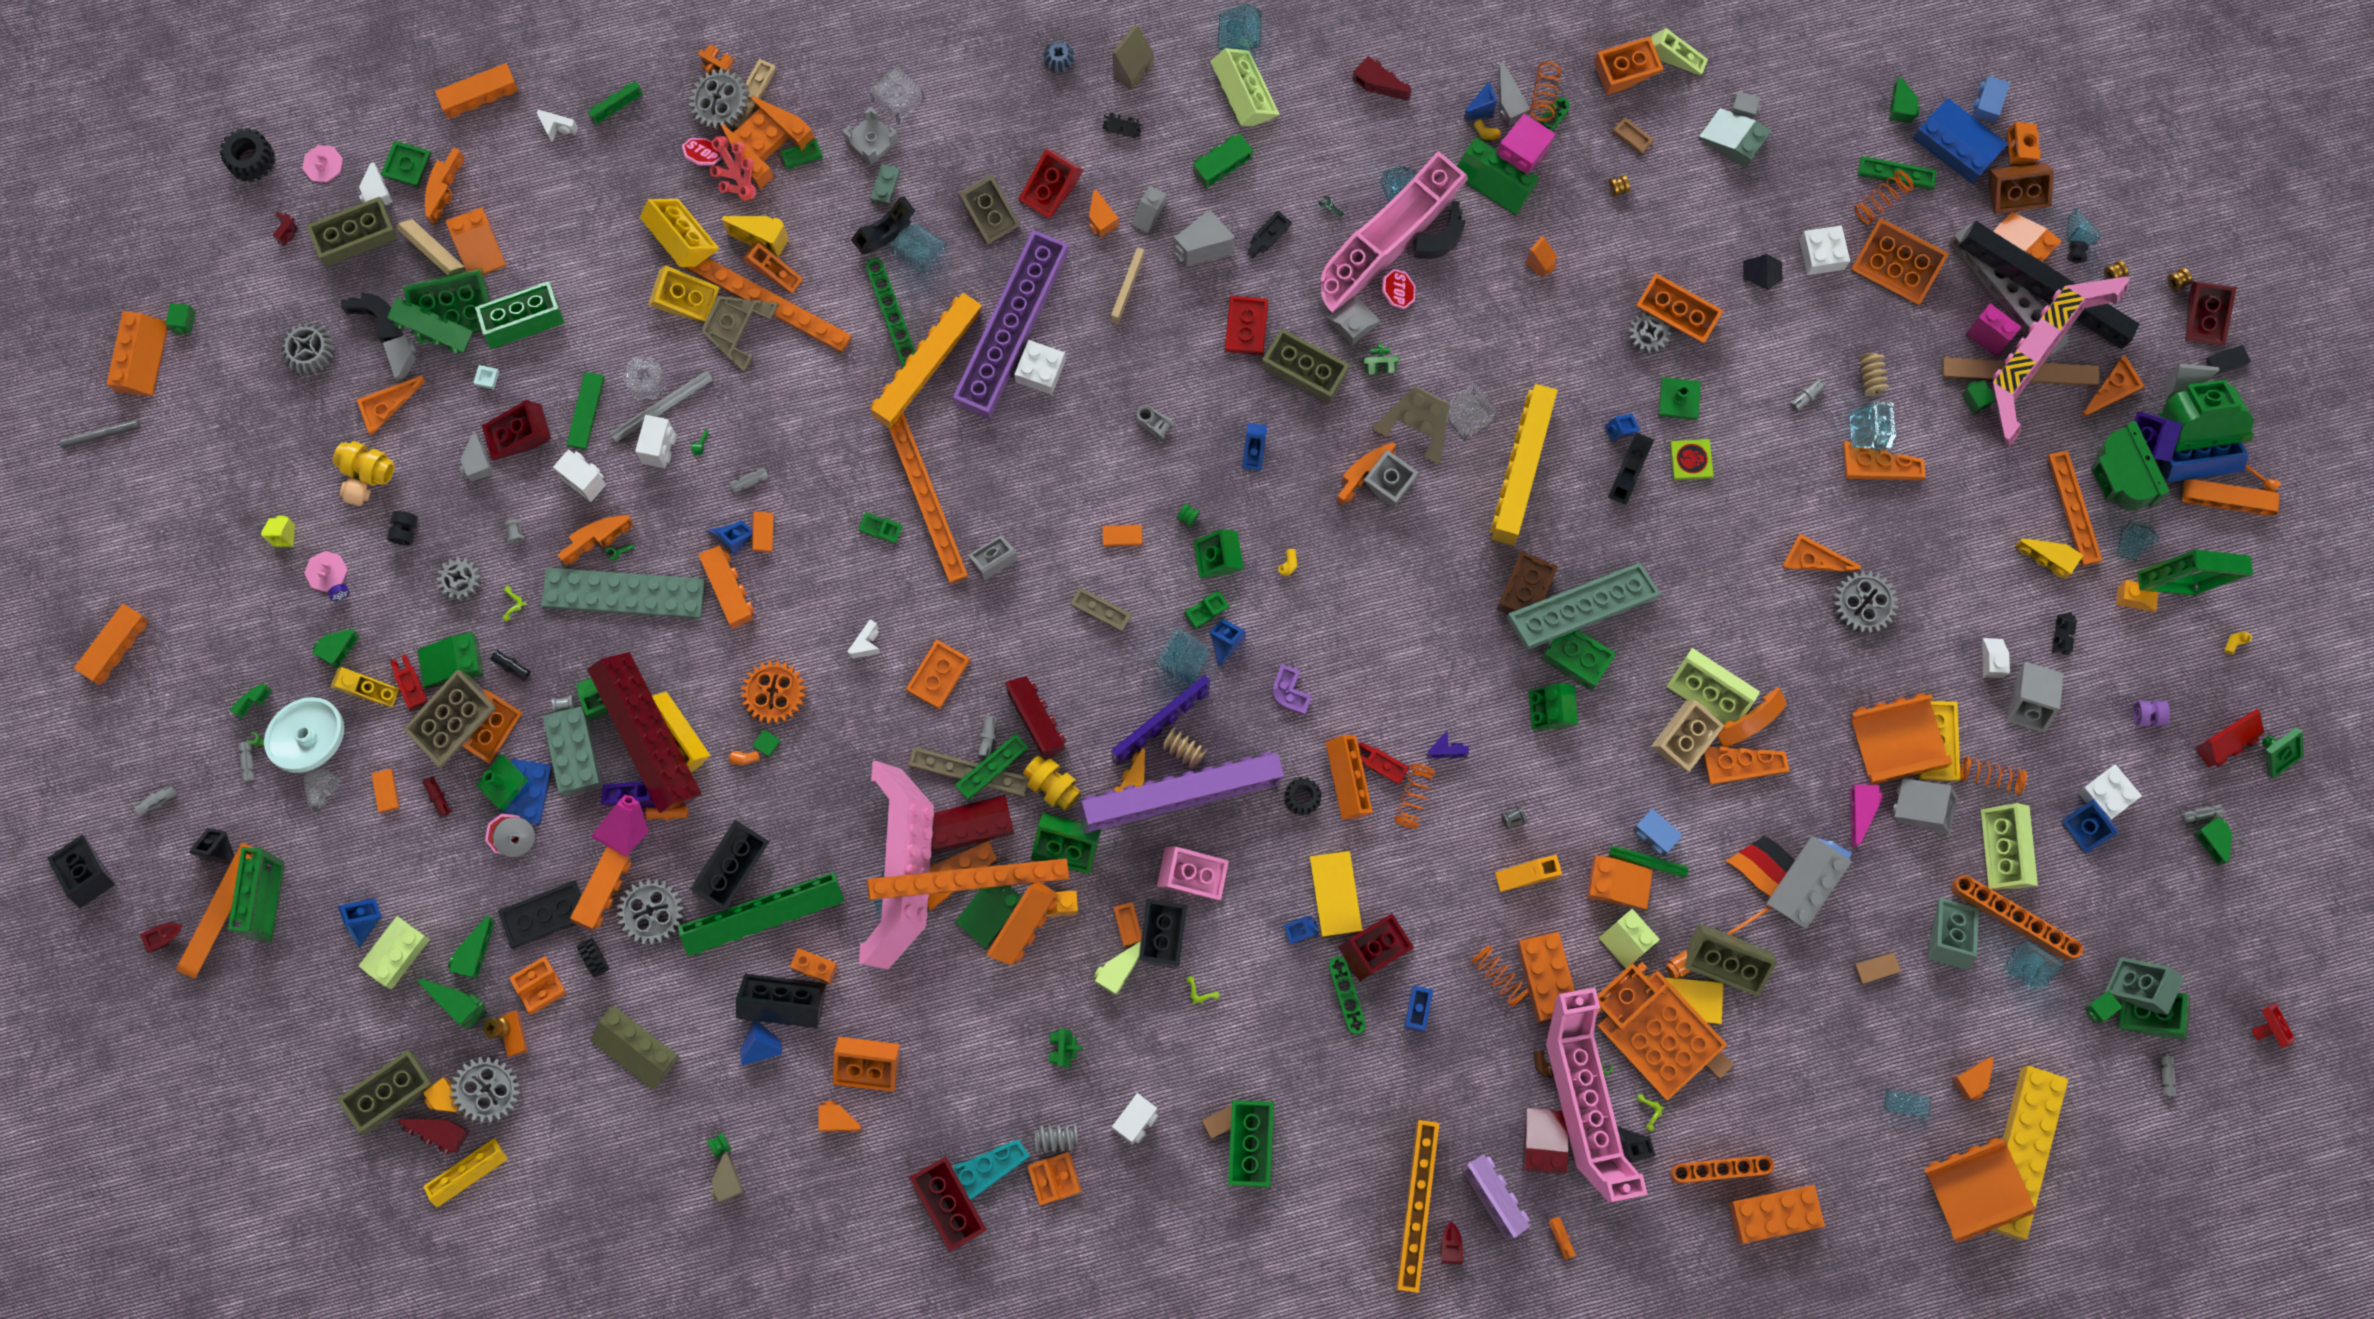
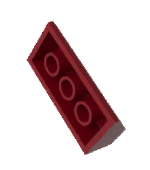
(1034, 716)
(971, 824)
(947, 1204)

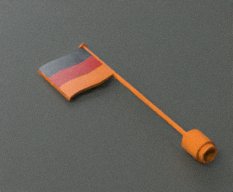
(1764, 866)

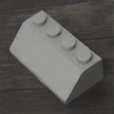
(1809, 882)

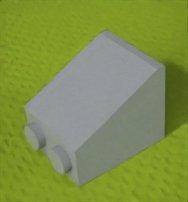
(1203, 240)
(2035, 697)
(1926, 805)

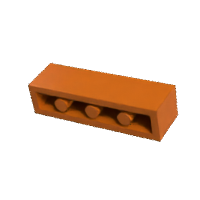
(476, 91)
(726, 586)
(111, 644)
(1348, 777)
(600, 889)

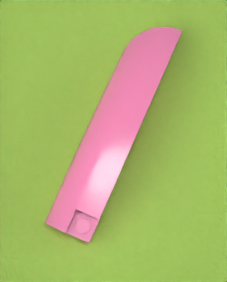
(1390, 231)

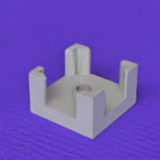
(871, 137)

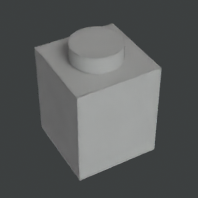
(1746, 105)

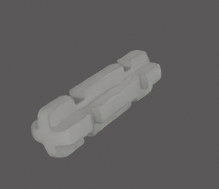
(749, 480)
(246, 762)
(2203, 813)
(2168, 1076)

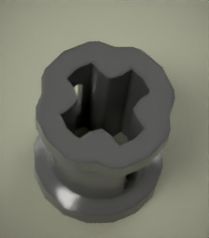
(1514, 817)

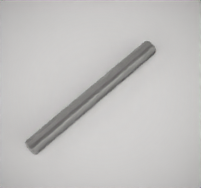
(661, 406)

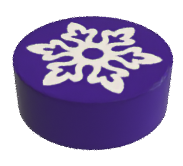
(338, 592)

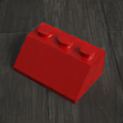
(2232, 739)

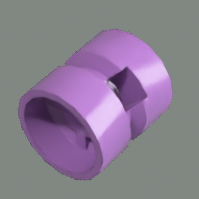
(2150, 713)

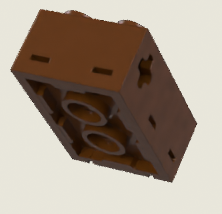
(1527, 583)

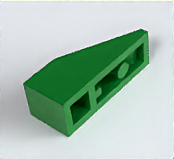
(471, 953)

